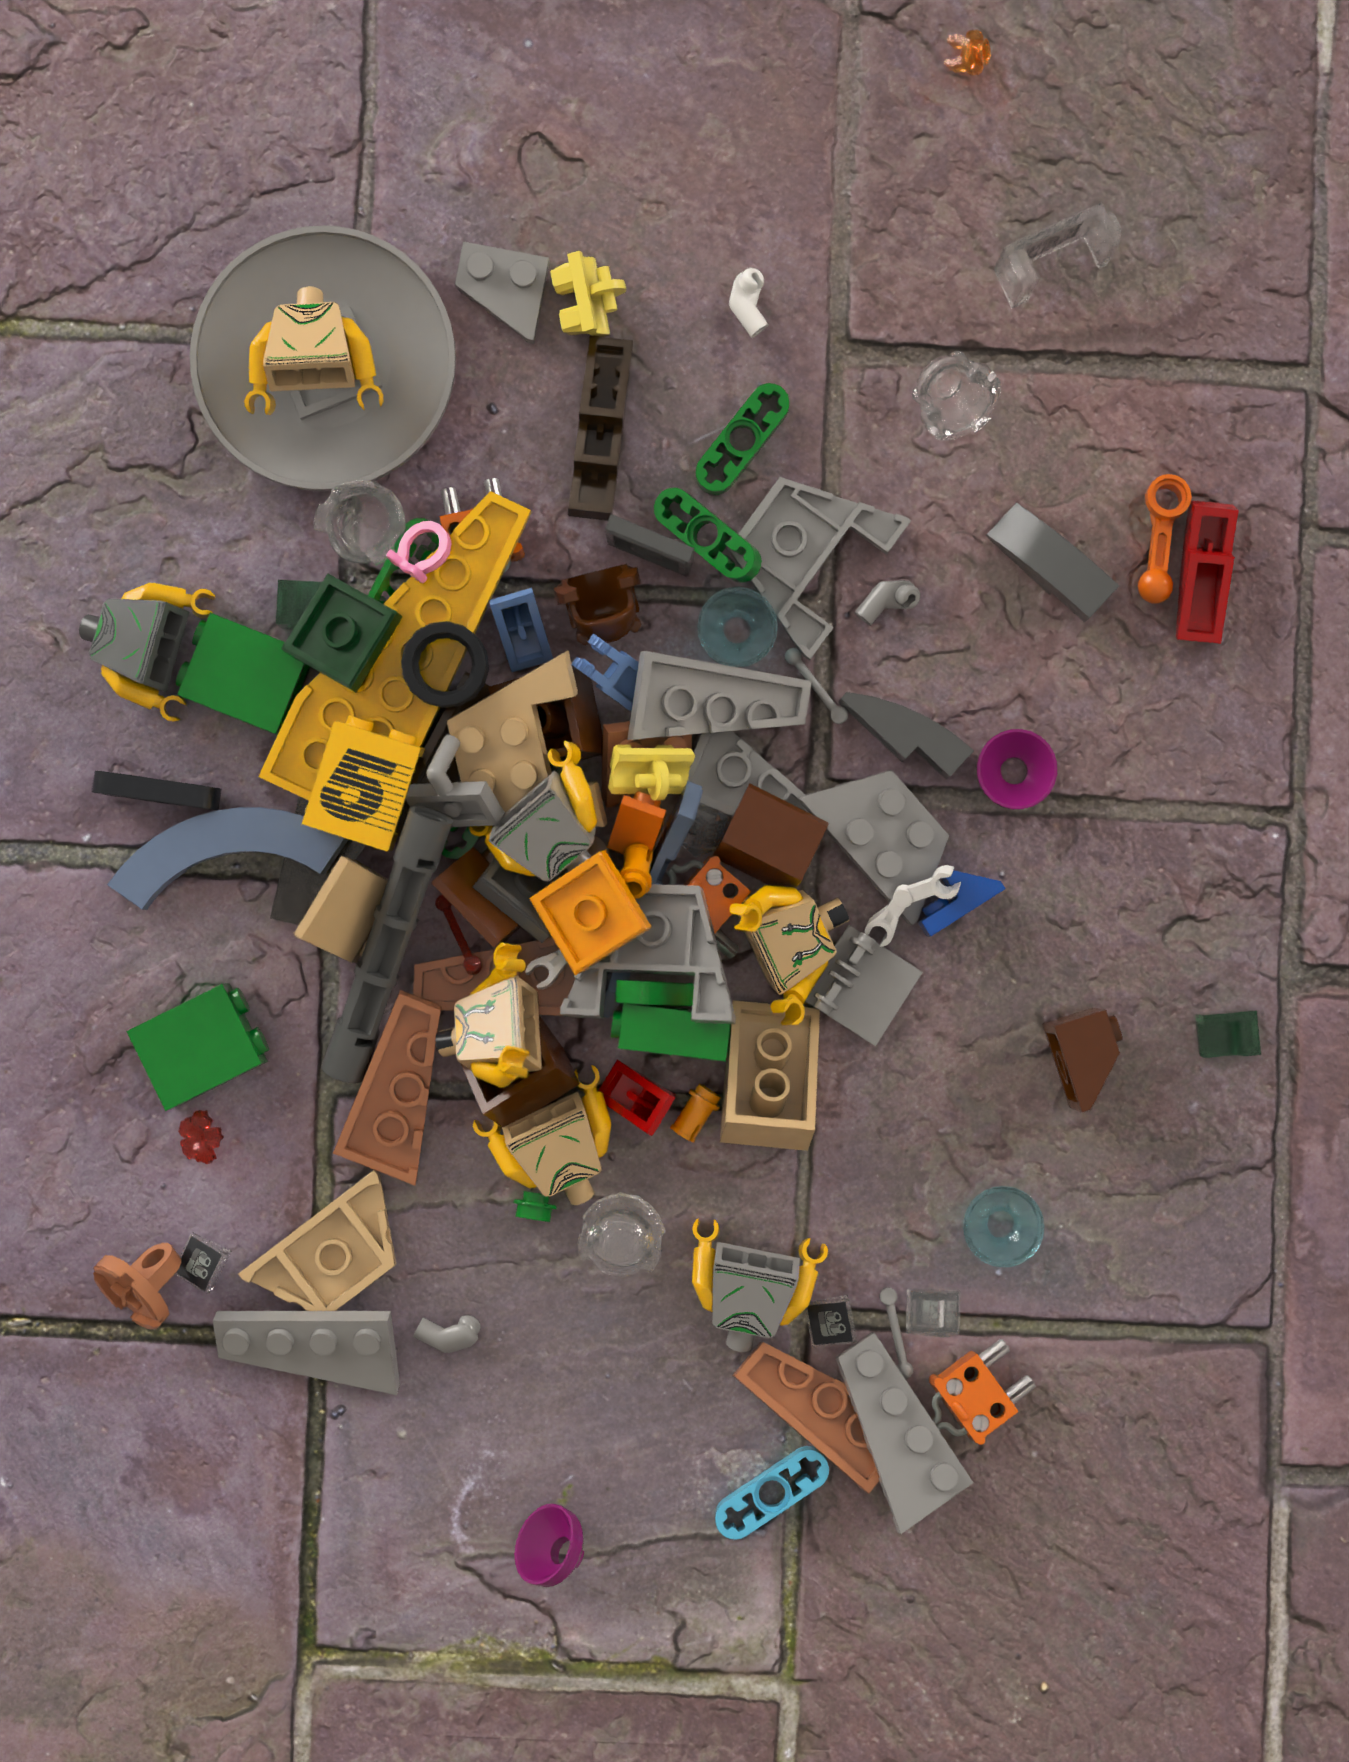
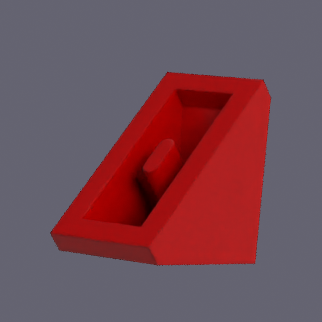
(636, 1097)

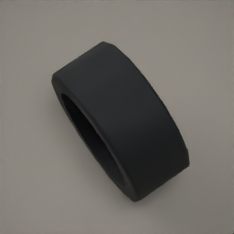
(418, 643)

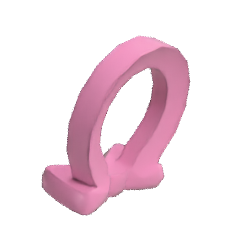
(420, 569)

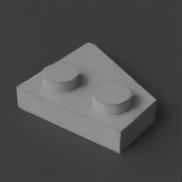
(505, 284)

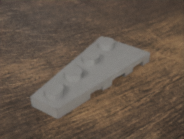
(704, 697)
(323, 1345)
(905, 1444)

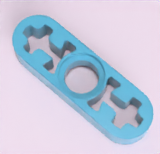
(738, 1501)

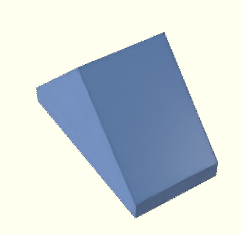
(521, 629)

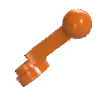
(1155, 583)

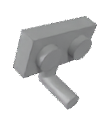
(461, 801)

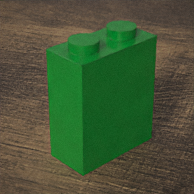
(241, 674)
(668, 1032)
(199, 1045)

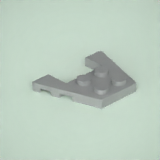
(795, 535)
(676, 944)

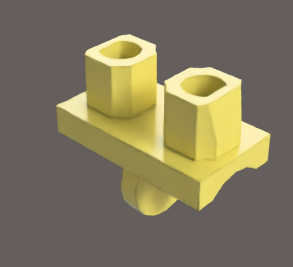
(593, 292)
(650, 770)

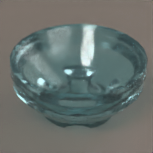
(743, 604)
(1023, 1238)

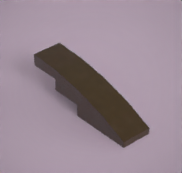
(600, 428)

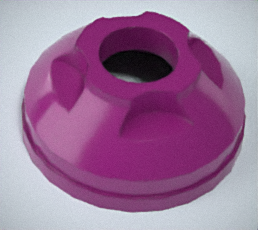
(1039, 764)
(540, 1544)

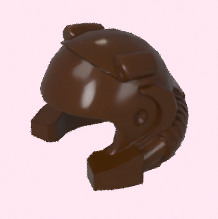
(602, 603)

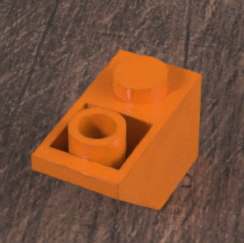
(637, 822)

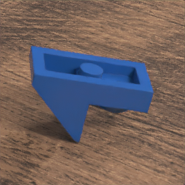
(971, 894)

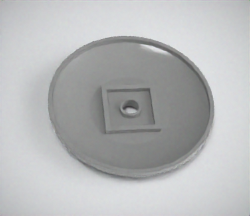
(324, 434)

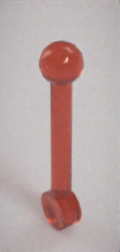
(471, 963)

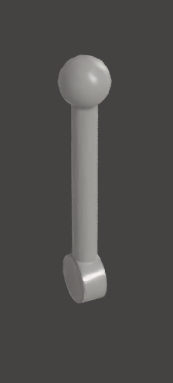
(838, 714)
(888, 1297)

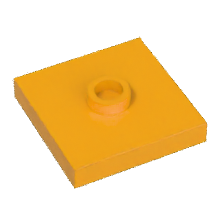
(590, 912)

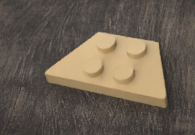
(331, 1252)

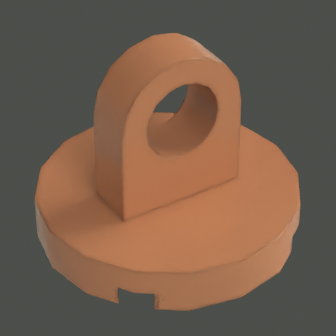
(139, 1284)

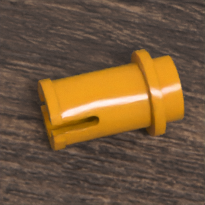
(636, 869)
(696, 1112)

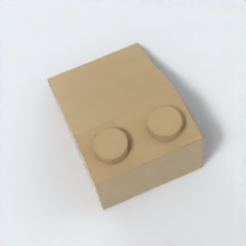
(344, 910)
(770, 1078)

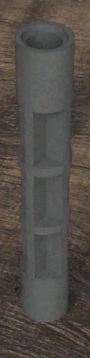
(395, 919)

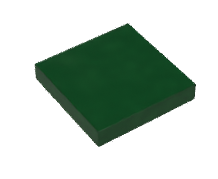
(342, 633)

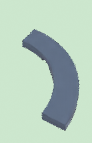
(220, 835)
(665, 852)

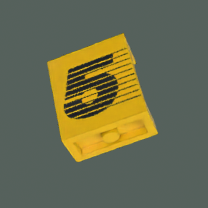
(362, 783)

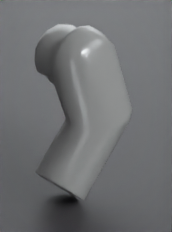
(888, 595)
(450, 1338)

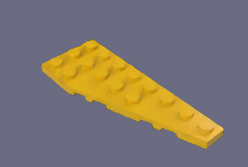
(452, 593)

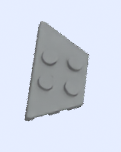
(882, 832)

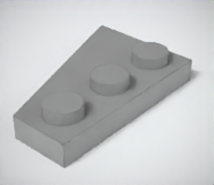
(727, 766)

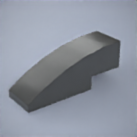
(1052, 561)
(906, 730)

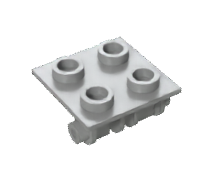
(863, 985)

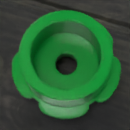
(534, 1207)

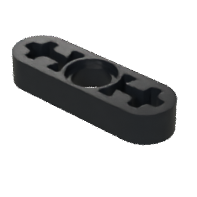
(156, 790)

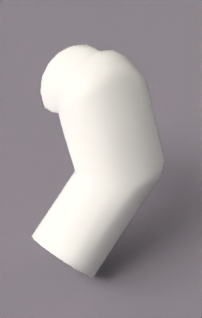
(744, 301)

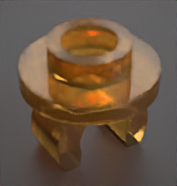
(974, 52)

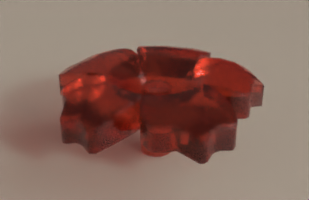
(200, 1137)

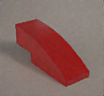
(1206, 571)

